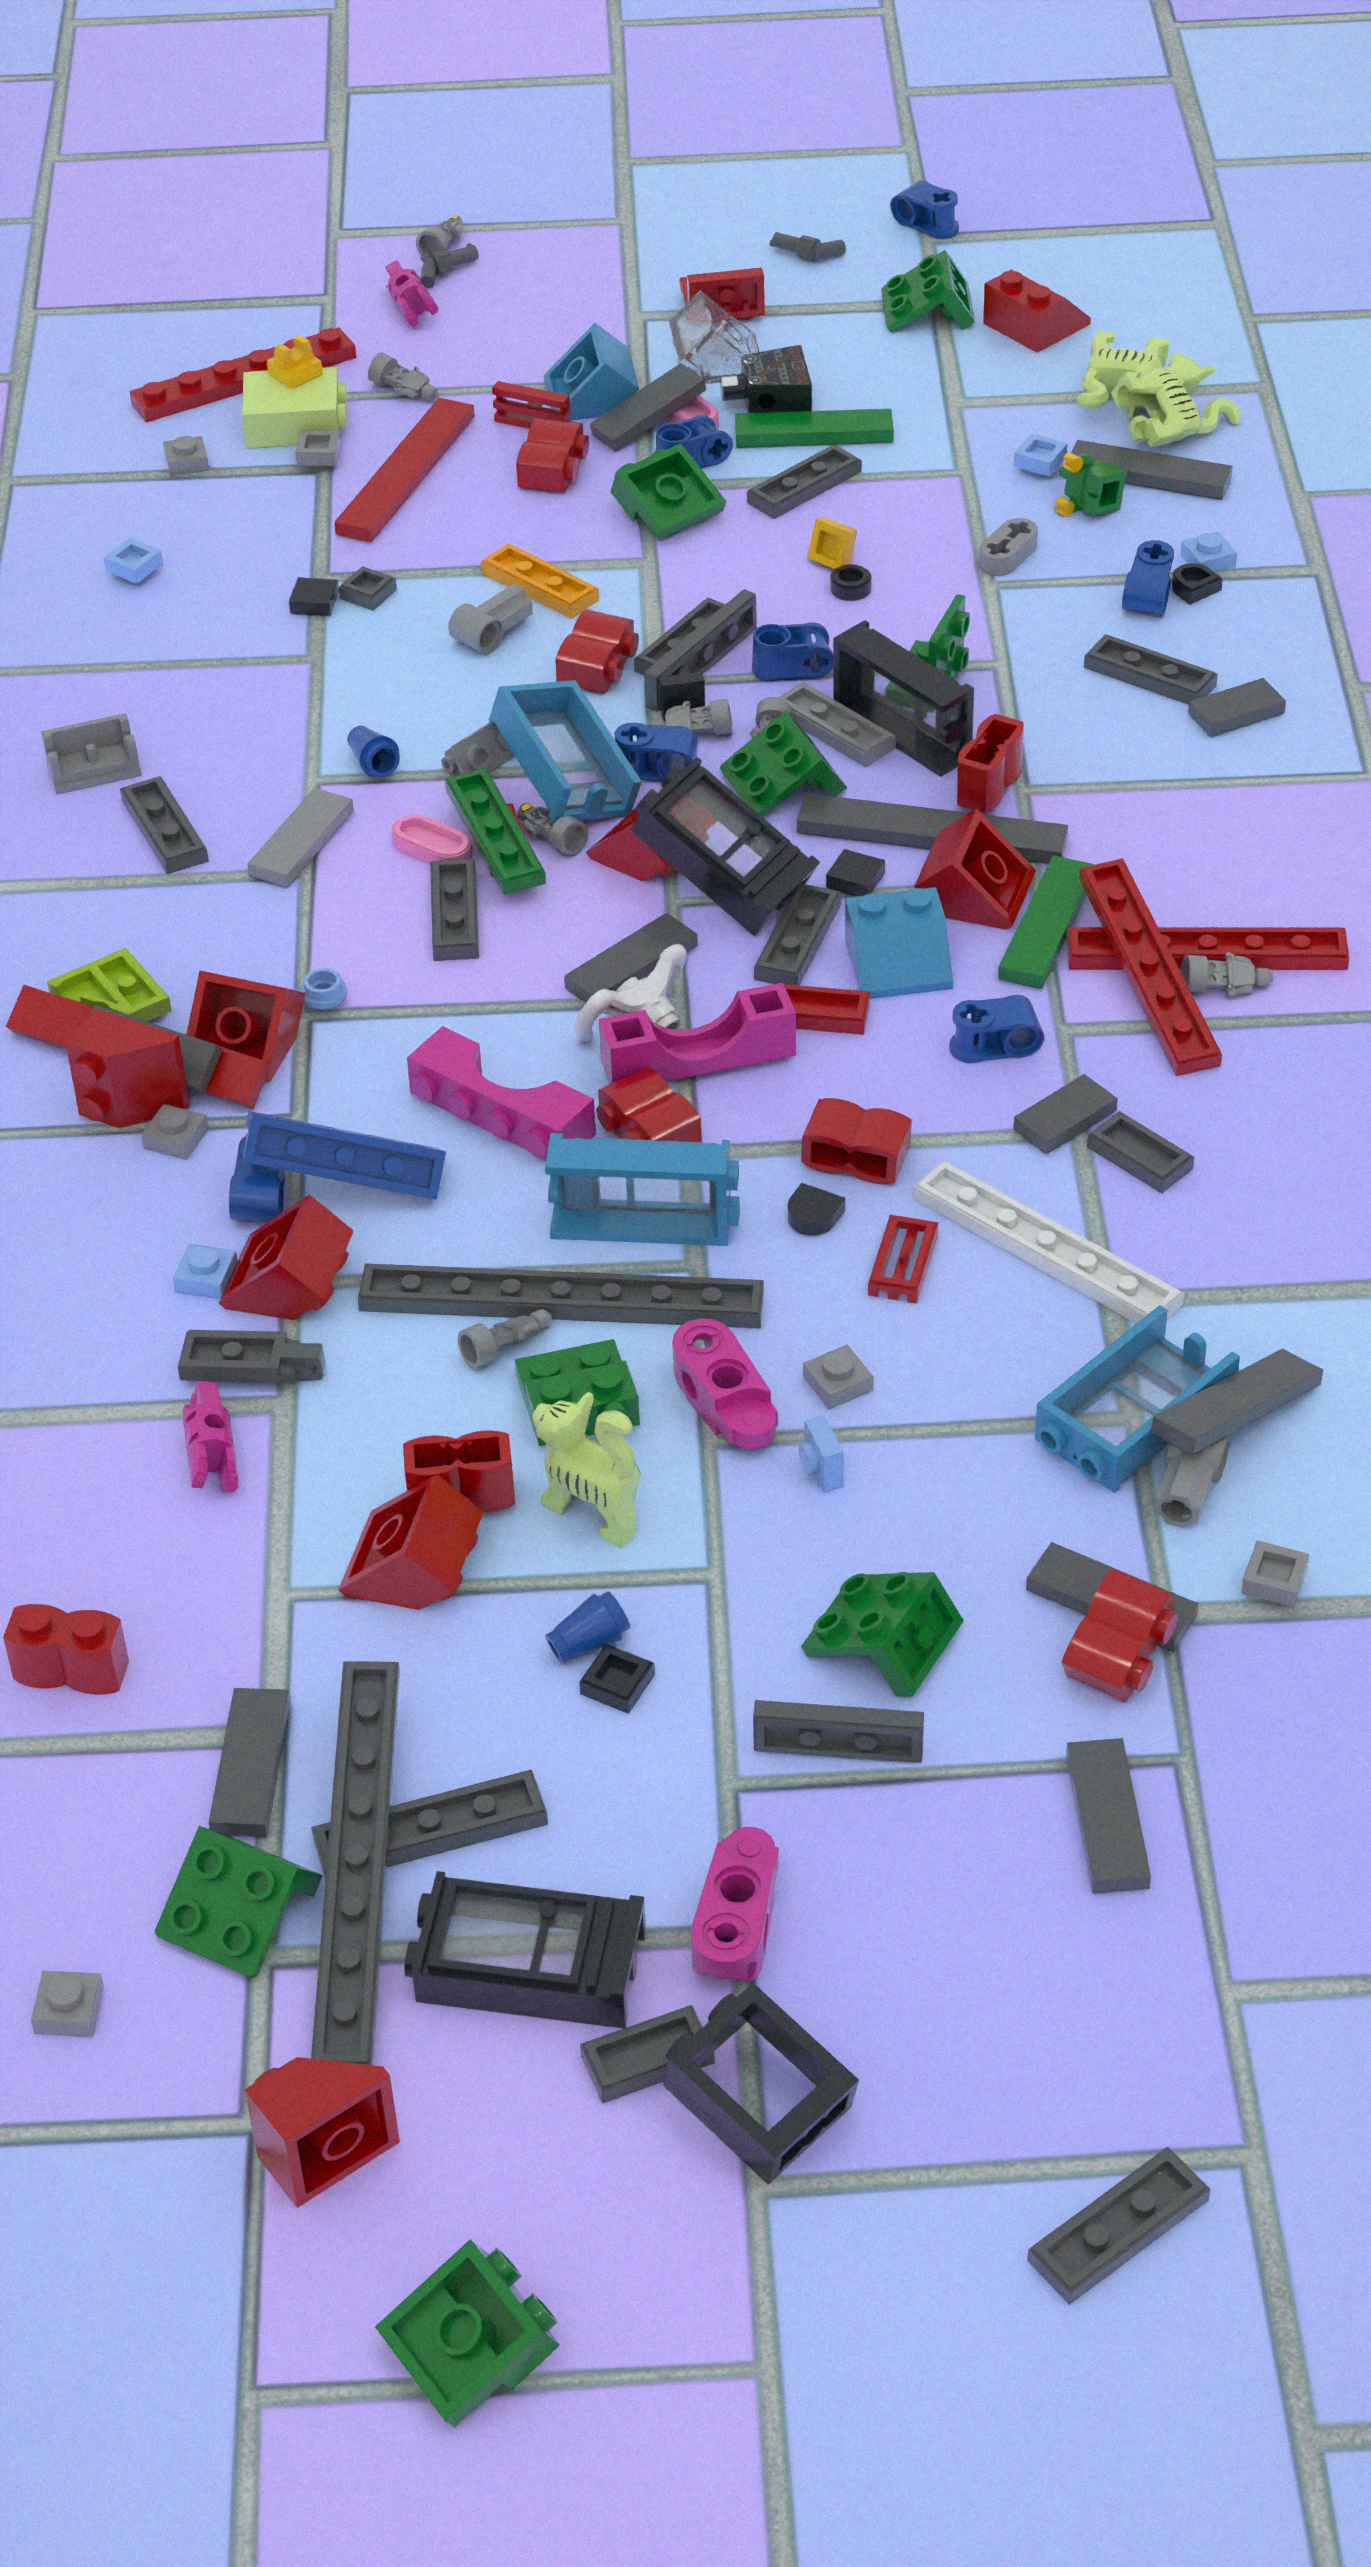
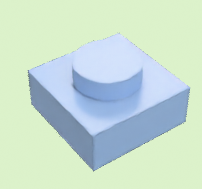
(1040, 455)
(1210, 551)
(133, 560)
(204, 1270)
(822, 1454)

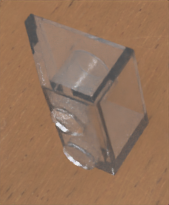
(710, 339)

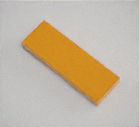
(540, 580)

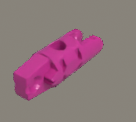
(409, 293)
(209, 1438)

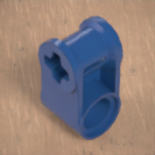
(927, 209)
(698, 437)
(1149, 579)
(787, 651)
(656, 748)
(997, 1027)
(255, 1190)

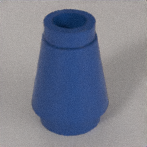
(374, 752)
(588, 1627)

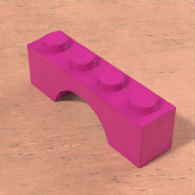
(750, 1031)
(450, 1075)

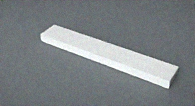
(1045, 1244)

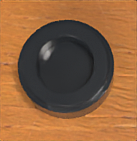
(850, 582)

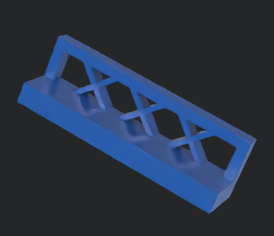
(343, 1155)

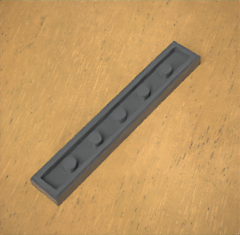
(919, 825)

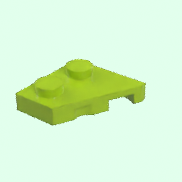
(115, 984)

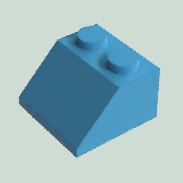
(594, 374)
(898, 942)

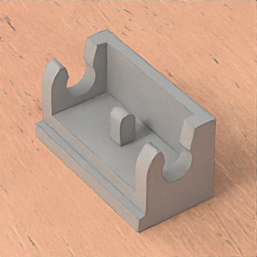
(91, 753)

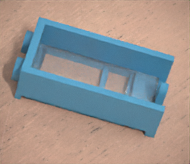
(565, 750)
(642, 1190)
(1107, 1407)

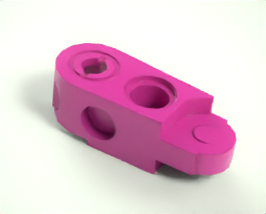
(723, 1384)
(744, 1871)

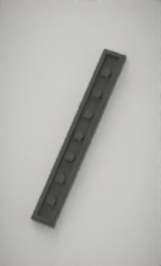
(562, 1294)
(356, 1864)

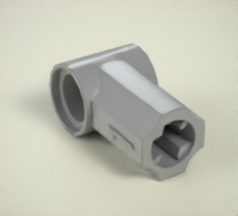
(485, 625)
(1189, 1482)

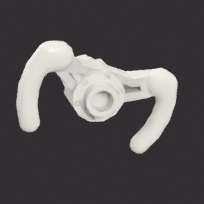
(637, 995)

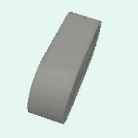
(1008, 546)

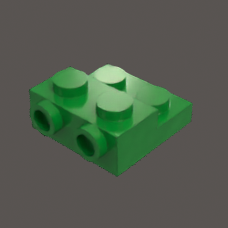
(666, 491)
(573, 1373)
(469, 2331)

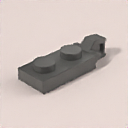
(249, 1357)

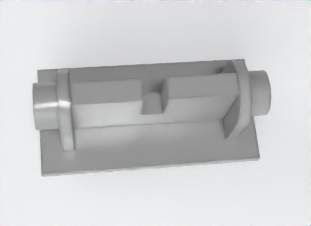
(478, 751)

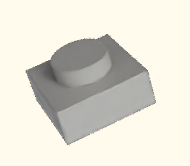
(318, 448)
(186, 455)
(175, 1131)
(838, 1376)
(1275, 1573)
(67, 2003)

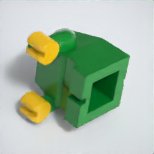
(1090, 485)

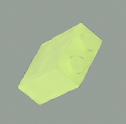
(277, 413)

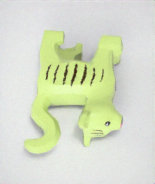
(1110, 364)
(1168, 402)
(590, 1469)

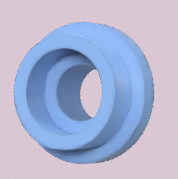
(323, 989)

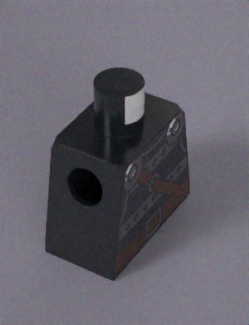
(771, 382)

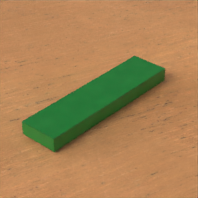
(814, 428)
(495, 831)
(1044, 924)

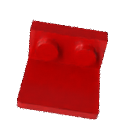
(734, 290)

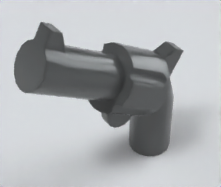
(808, 247)
(443, 261)

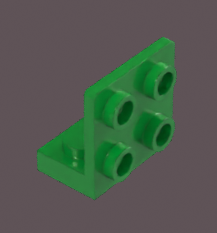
(924, 287)
(946, 645)
(777, 764)
(894, 1619)
(231, 1900)

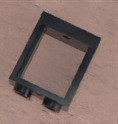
(762, 2150)

